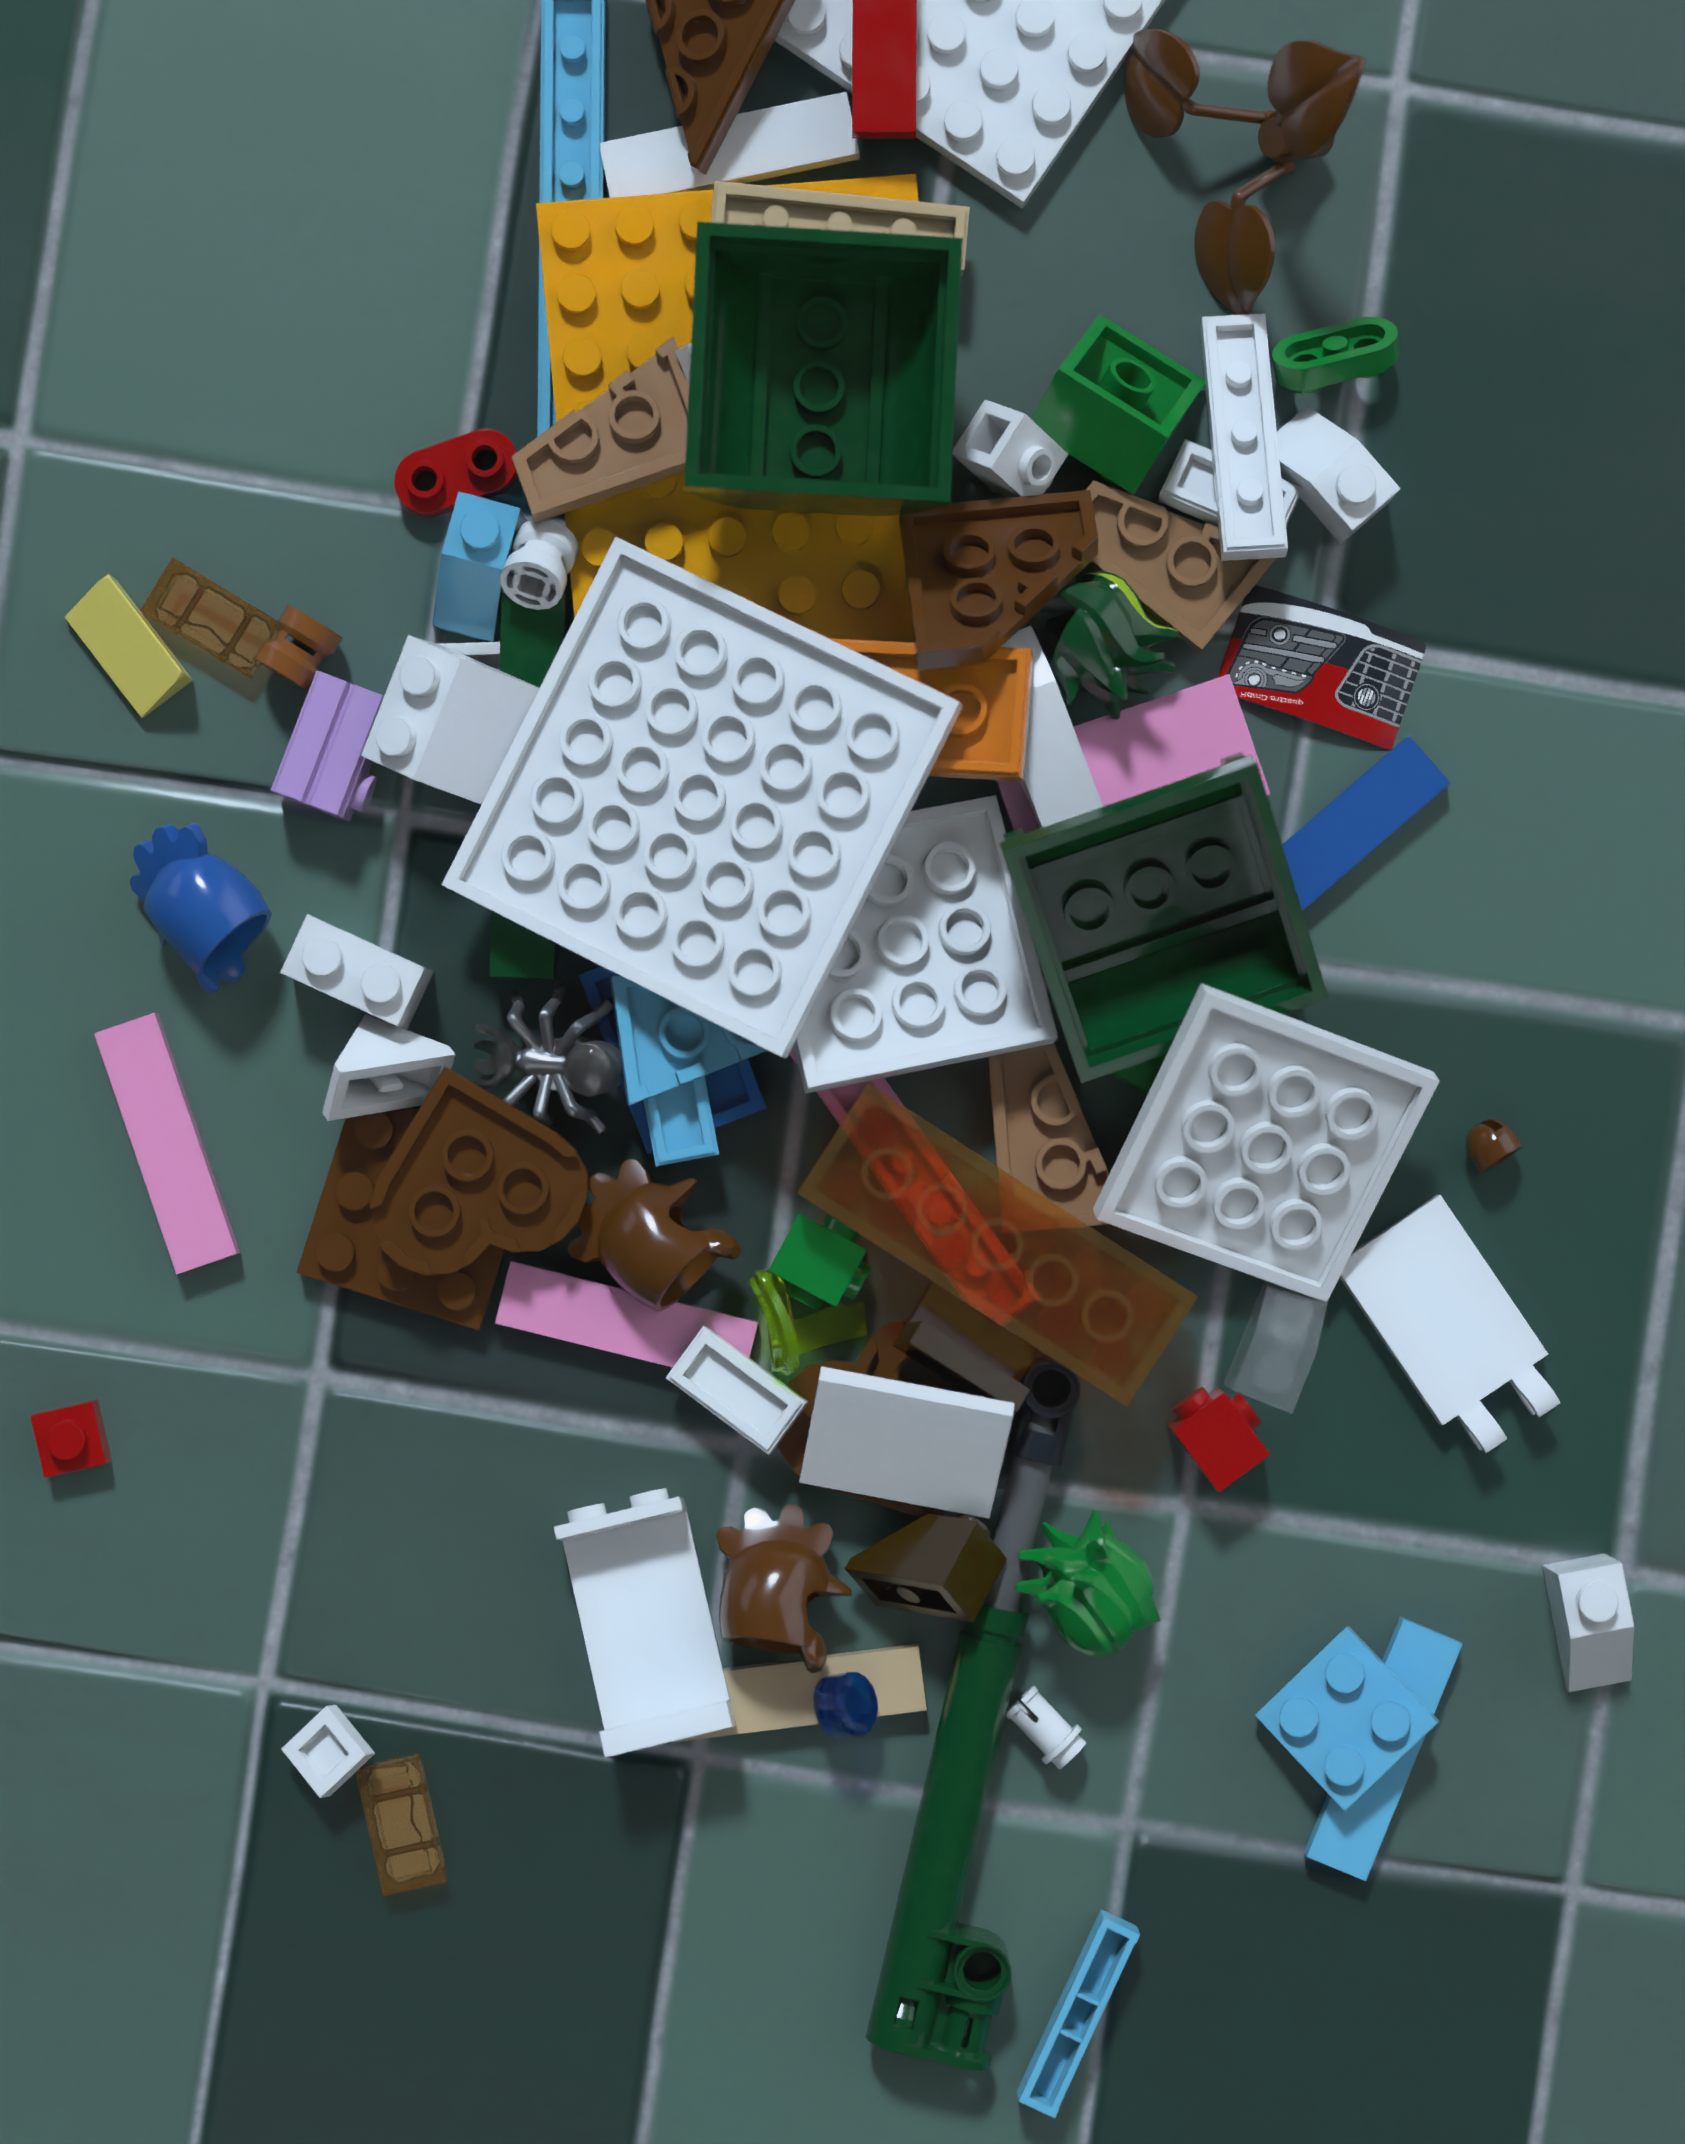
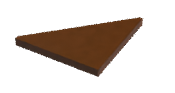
(712, 62)

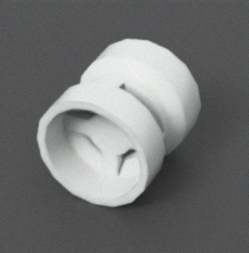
(539, 564)

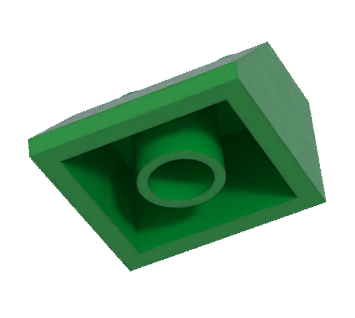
(1116, 403)

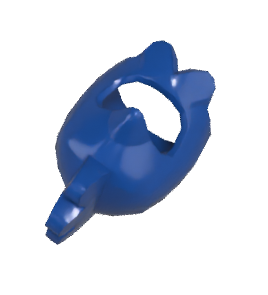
(198, 903)

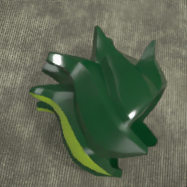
(1106, 641)

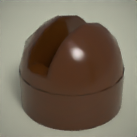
(1491, 1144)

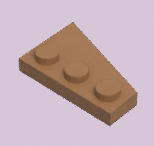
(612, 444)
(1171, 563)
(1043, 1132)

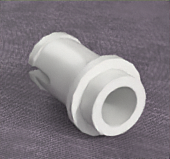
(1048, 1731)

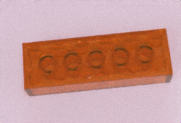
(997, 1245)

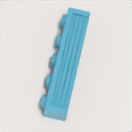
(1077, 2013)

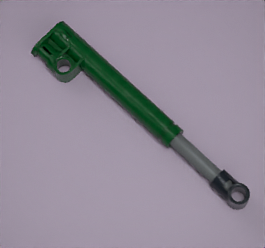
(922, 1981)

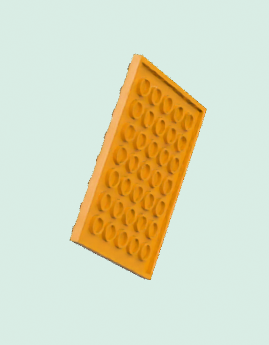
(613, 294)

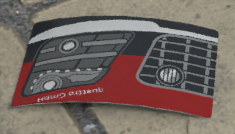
(1322, 665)

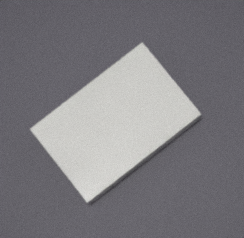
(906, 1442)

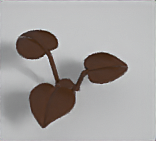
(1311, 96)

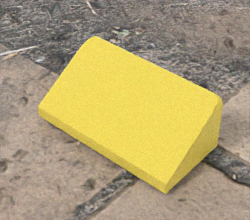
(127, 646)

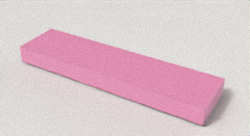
(167, 1143)
(609, 1316)

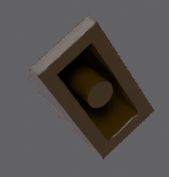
(931, 1567)

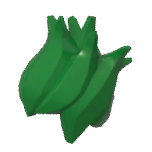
(1092, 1588)

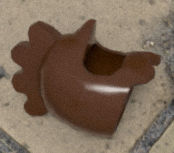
(642, 1236)
(772, 1580)

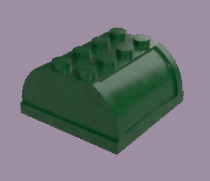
(822, 369)
(1154, 902)

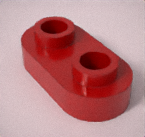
(455, 472)

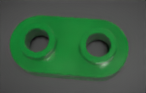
(1335, 354)

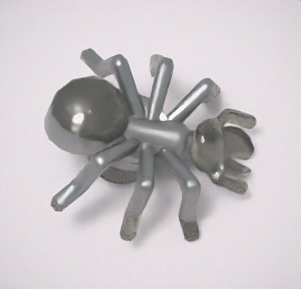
(558, 1063)

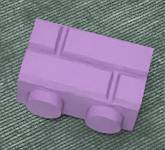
(326, 746)

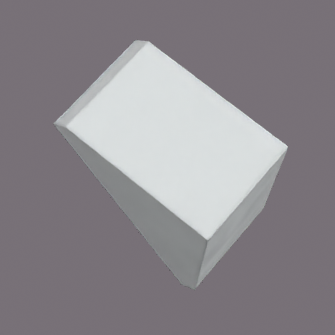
(384, 1070)

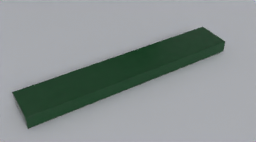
(527, 651)

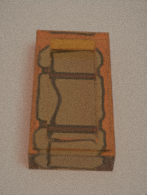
(210, 617)
(401, 1824)

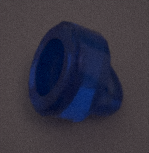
(845, 1705)

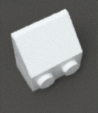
(448, 719)

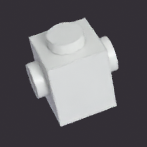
(1022, 456)

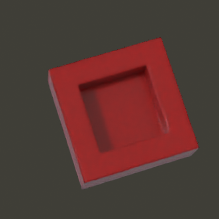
(71, 1438)

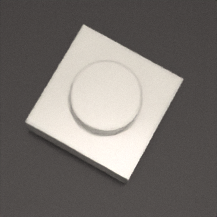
(328, 1751)

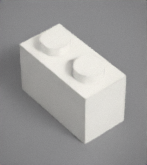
(356, 972)

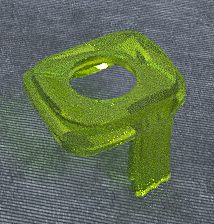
(793, 1337)

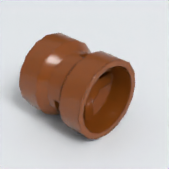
(291, 660)

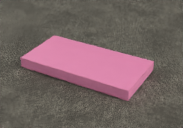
(1152, 746)

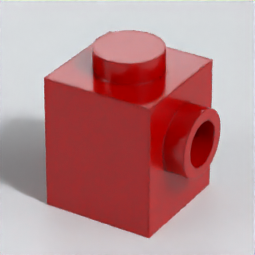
(1218, 1435)

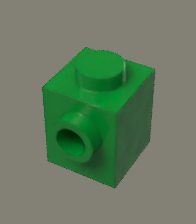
(821, 1261)

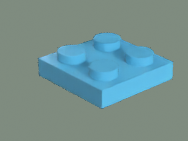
(1346, 1718)

